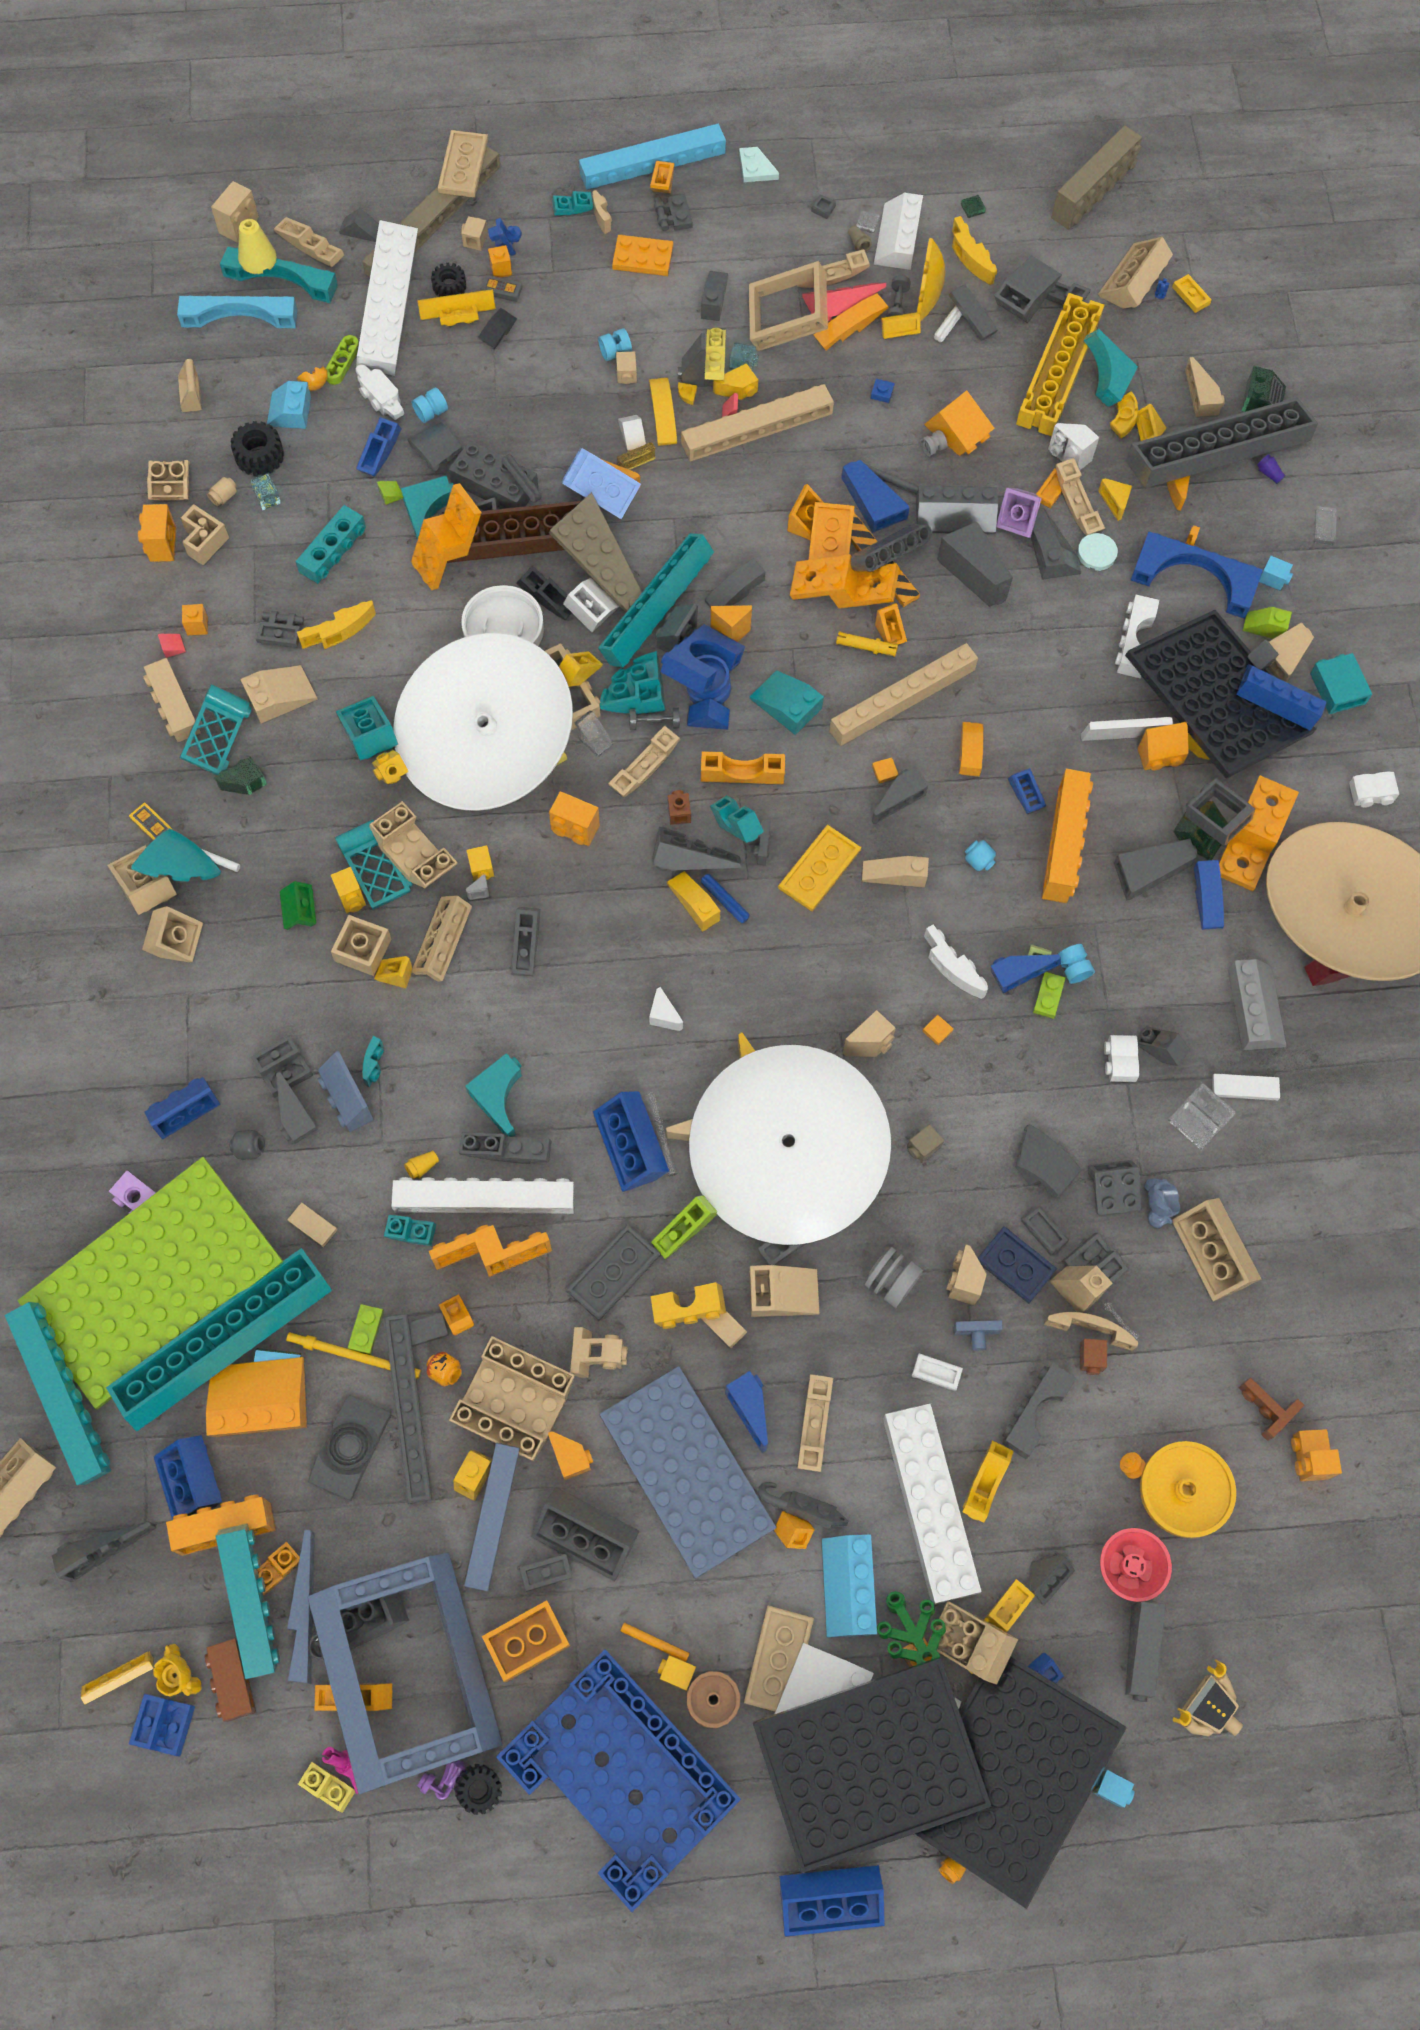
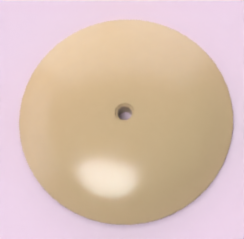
(1349, 899)

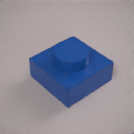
(882, 390)

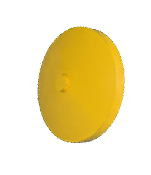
(1188, 1489)

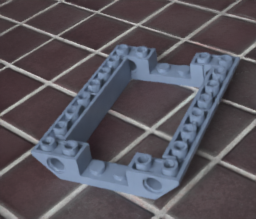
(325, 1608)

